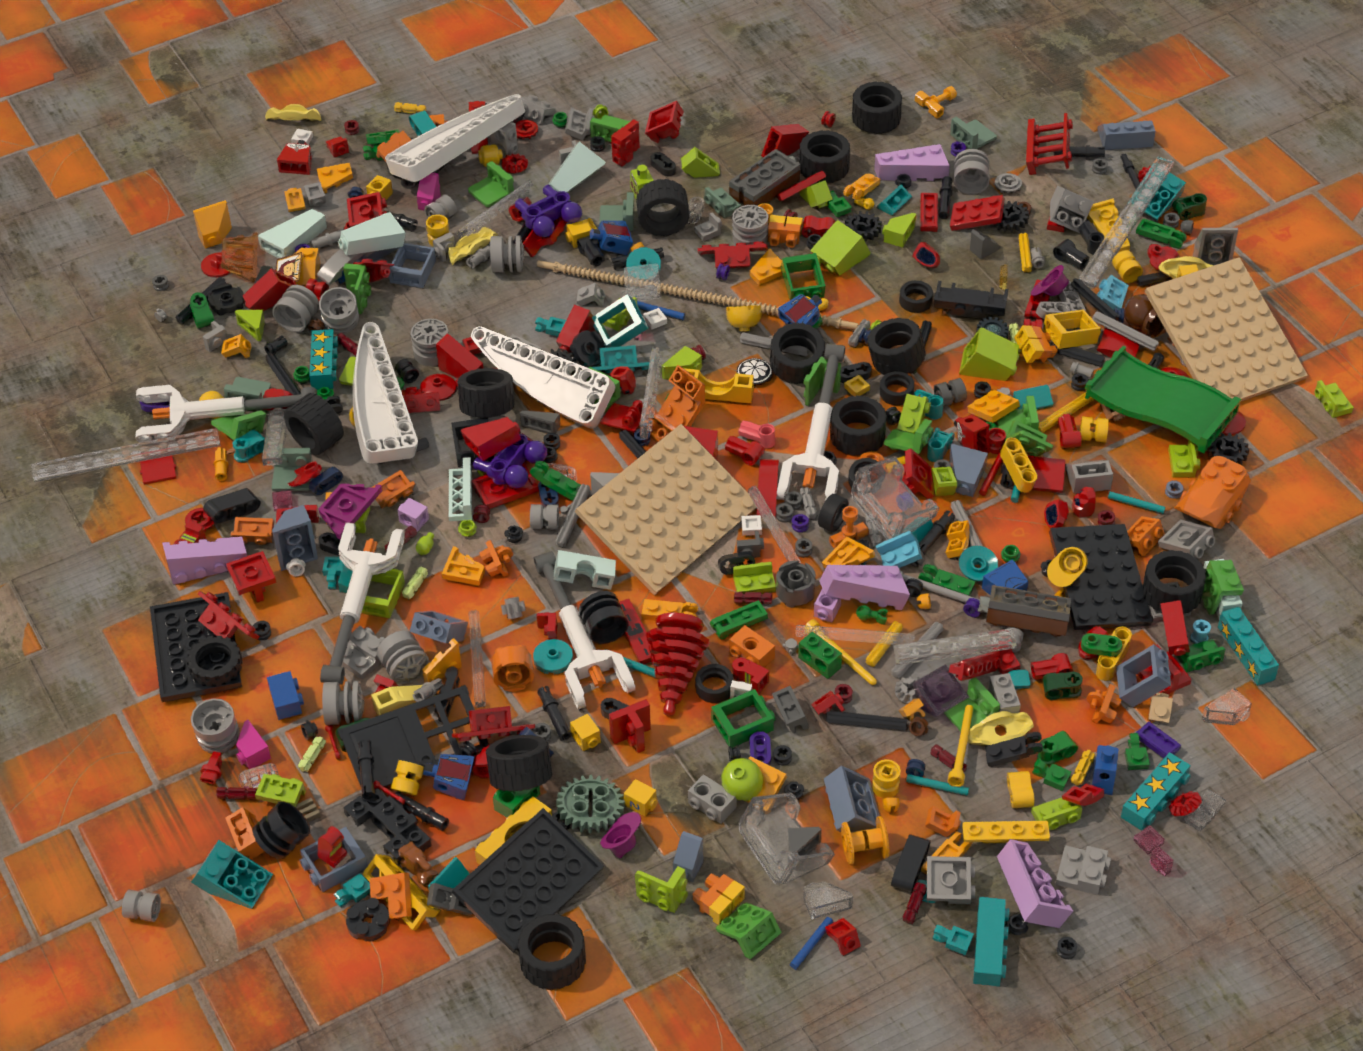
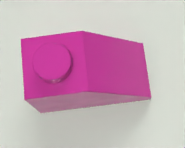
(428, 190)
(251, 747)

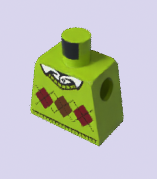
(639, 178)

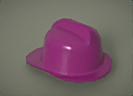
(1053, 283)
(621, 835)

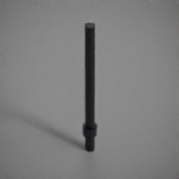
(1129, 168)

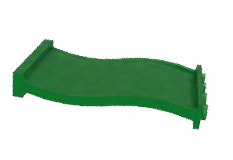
(1163, 398)

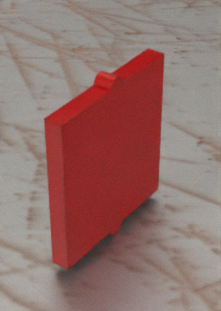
(158, 470)

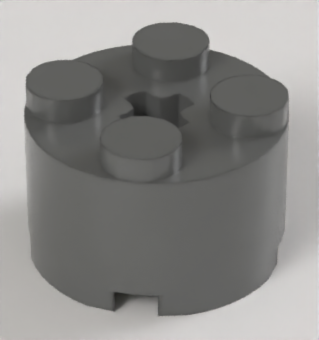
(795, 583)

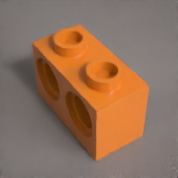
(241, 828)

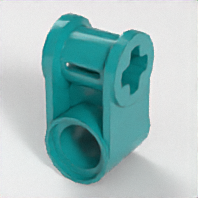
(936, 401)
(939, 445)
(248, 446)

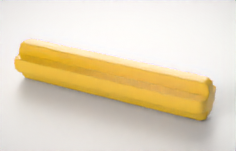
(1025, 252)
(879, 650)

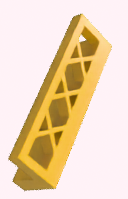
(418, 898)

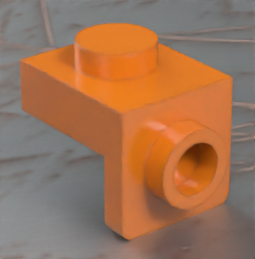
(942, 822)

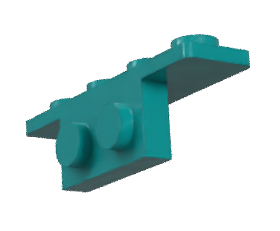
(619, 356)

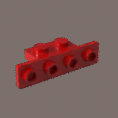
(533, 242)
(733, 256)
(420, 402)
(221, 621)
(976, 666)
(490, 721)

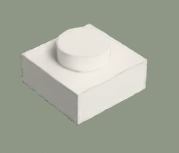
(301, 134)
(655, 318)
(751, 524)
(738, 688)

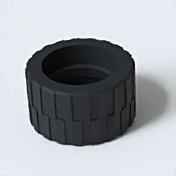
(876, 107)
(827, 144)
(661, 192)
(894, 333)
(795, 335)
(486, 392)
(858, 410)
(313, 423)
(1178, 566)
(519, 763)
(552, 929)

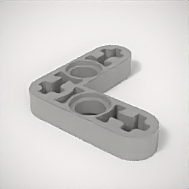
(1065, 305)

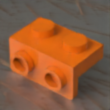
(396, 141)
(394, 488)
(254, 529)

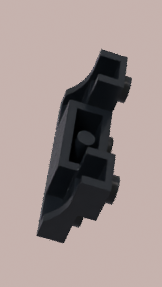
(970, 302)
(391, 820)

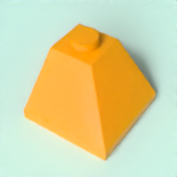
(212, 223)
(309, 265)

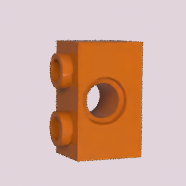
(751, 646)

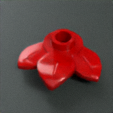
(1159, 254)
(305, 473)

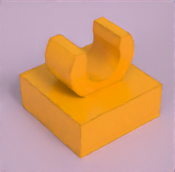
(911, 708)

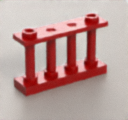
(1033, 140)

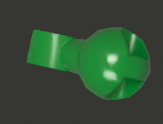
(864, 613)

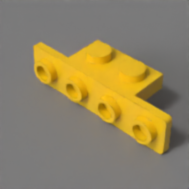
(1005, 830)

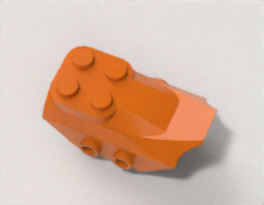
(1215, 492)

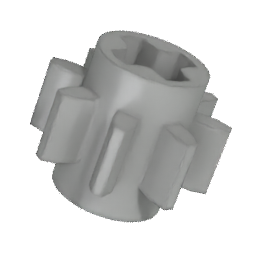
(513, 607)

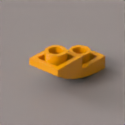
(958, 538)

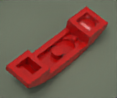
(768, 482)

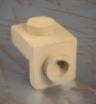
(1160, 708)

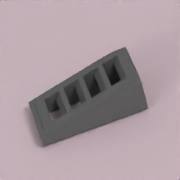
(541, 421)

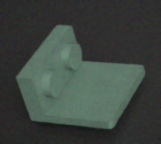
(971, 134)
(619, 212)
(247, 388)
(284, 473)

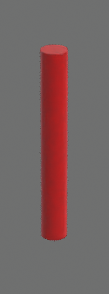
(991, 475)

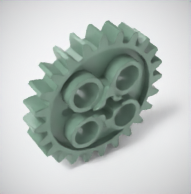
(606, 803)

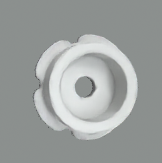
(298, 570)

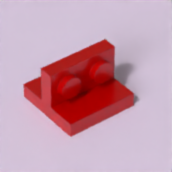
(918, 474)
(251, 574)
(1178, 676)
(631, 724)

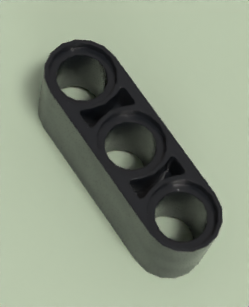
(231, 505)
(910, 863)

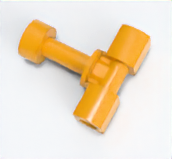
(933, 102)

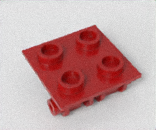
(376, 270)
(624, 416)

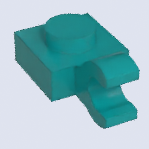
(552, 326)
(332, 568)
(355, 889)
(955, 939)

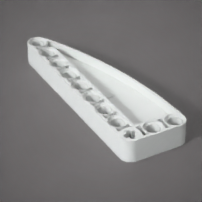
(449, 140)
(553, 388)
(378, 404)

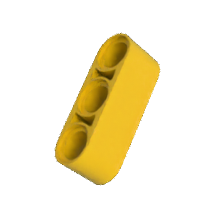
(1018, 465)
(1106, 664)

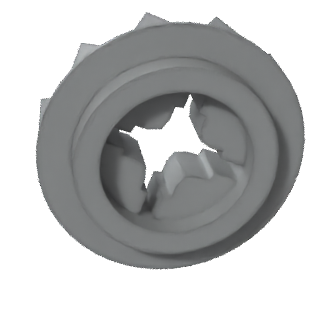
(1008, 178)
(901, 689)

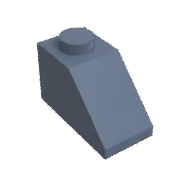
(689, 855)

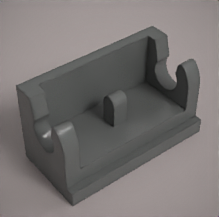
(790, 709)

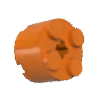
(512, 668)

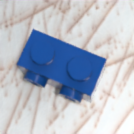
(284, 695)

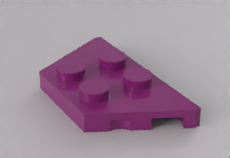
(347, 505)

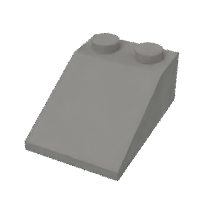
(1215, 245)

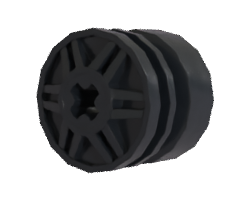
(603, 617)
(281, 830)

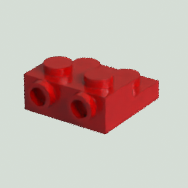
(625, 142)
(365, 208)

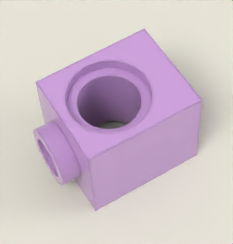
(413, 514)
(826, 607)

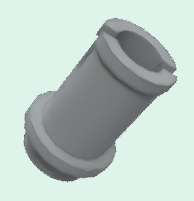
(1037, 259)
(1077, 368)

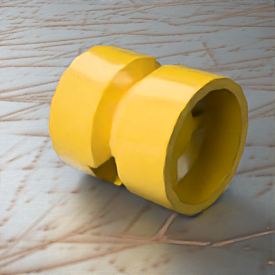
(436, 227)
(1127, 266)
(1100, 430)
(886, 779)
(406, 785)

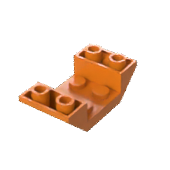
(681, 404)

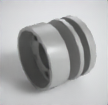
(971, 171)
(750, 225)
(506, 254)
(296, 308)
(339, 310)
(424, 339)
(402, 657)
(341, 703)
(215, 725)

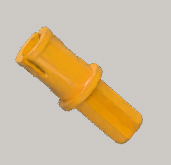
(221, 464)

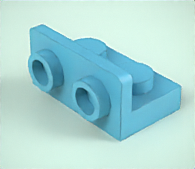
(1113, 292)
(900, 550)

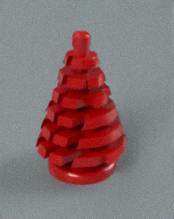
(675, 653)

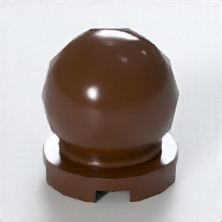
(1141, 315)

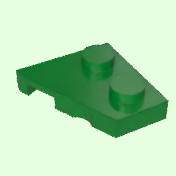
(380, 137)

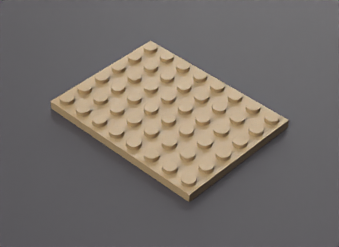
(1226, 331)
(666, 509)

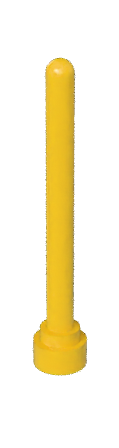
(848, 659)
(956, 776)

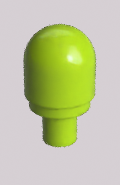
(425, 544)

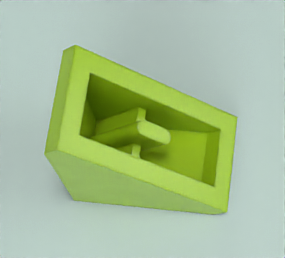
(252, 322)
(944, 481)

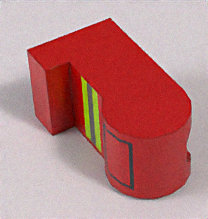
(192, 533)
(750, 673)
(330, 847)

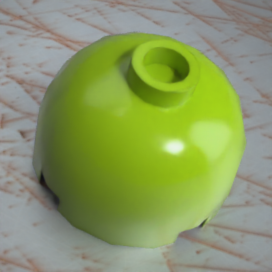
(742, 779)

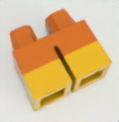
(782, 233)
(1034, 344)
(721, 898)

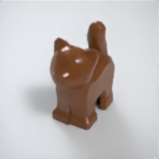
(416, 863)

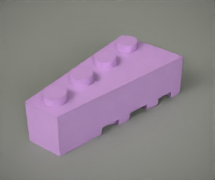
(916, 162)
(202, 558)
(866, 583)
(1032, 886)

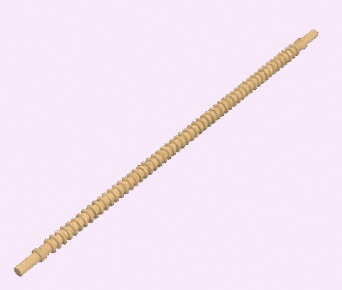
(557, 267)

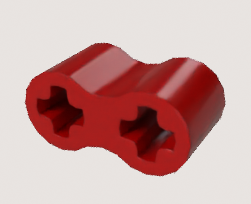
(816, 225)

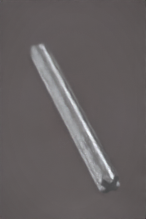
(772, 524)
(855, 635)
(477, 659)

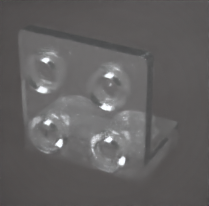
(642, 282)

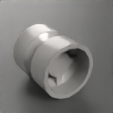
(442, 206)
(544, 516)
(137, 904)

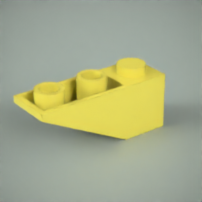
(393, 698)

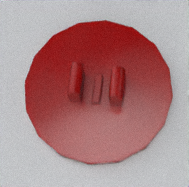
(212, 266)

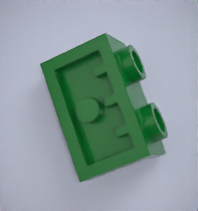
(1202, 655)

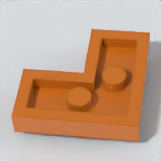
(397, 891)

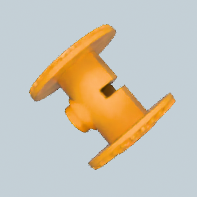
(865, 840)

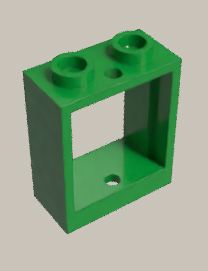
(808, 262)
(741, 735)

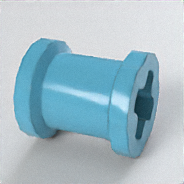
(1201, 629)

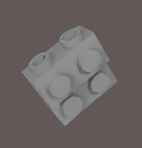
(1189, 538)
(362, 652)
(1083, 869)
(950, 879)

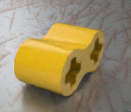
(1020, 789)

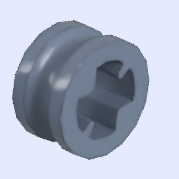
(1174, 494)

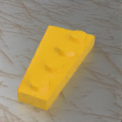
(1103, 217)

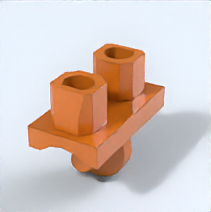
(498, 556)
(1101, 702)

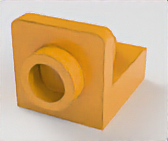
(294, 199)
(236, 345)

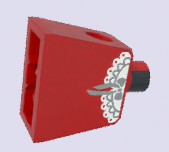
(295, 158)
(973, 433)

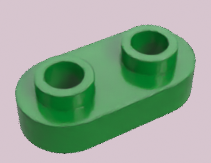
(1101, 644)

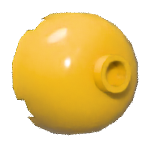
(744, 316)

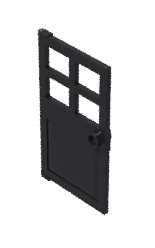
(401, 736)

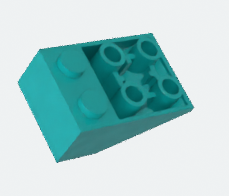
(1165, 196)
(231, 876)

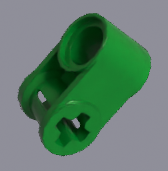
(201, 313)
(1057, 748)

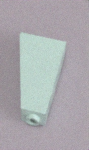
(576, 168)
(299, 230)
(372, 235)

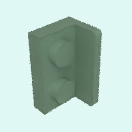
(721, 201)

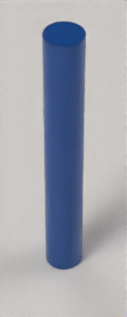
(667, 312)
(810, 944)

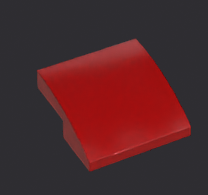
(1112, 342)
(1049, 474)

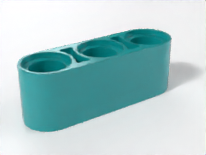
(421, 122)

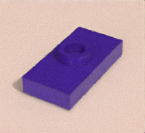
(1158, 740)

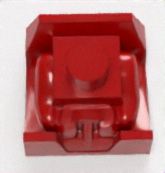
(664, 122)

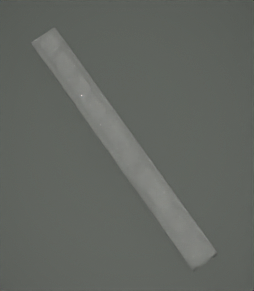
(1126, 222)
(125, 454)

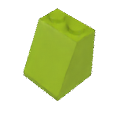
(840, 248)
(989, 356)

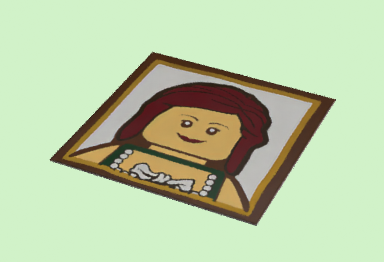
(290, 265)

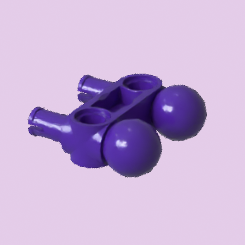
(542, 213)
(507, 464)

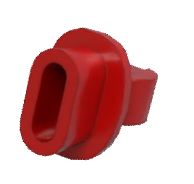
(212, 771)

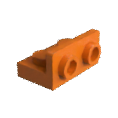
(1145, 534)

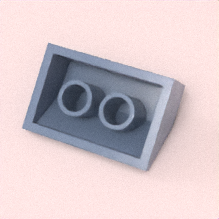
(1127, 135)
(294, 537)
(851, 799)

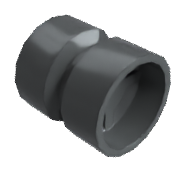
(952, 392)

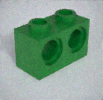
(820, 655)
(510, 801)

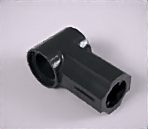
(1091, 236)
(591, 250)
(1067, 251)

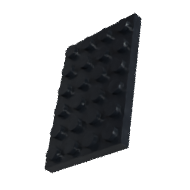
(1110, 587)
(174, 633)
(527, 878)

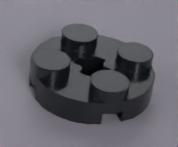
(233, 303)
(579, 349)
(362, 910)

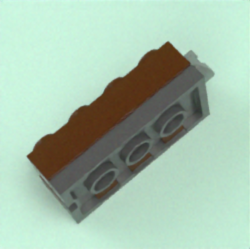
(765, 179)
(1026, 610)

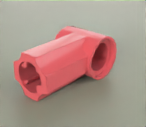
(763, 434)

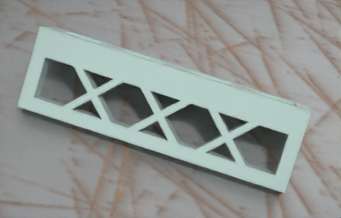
(464, 494)

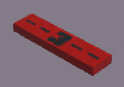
(636, 633)

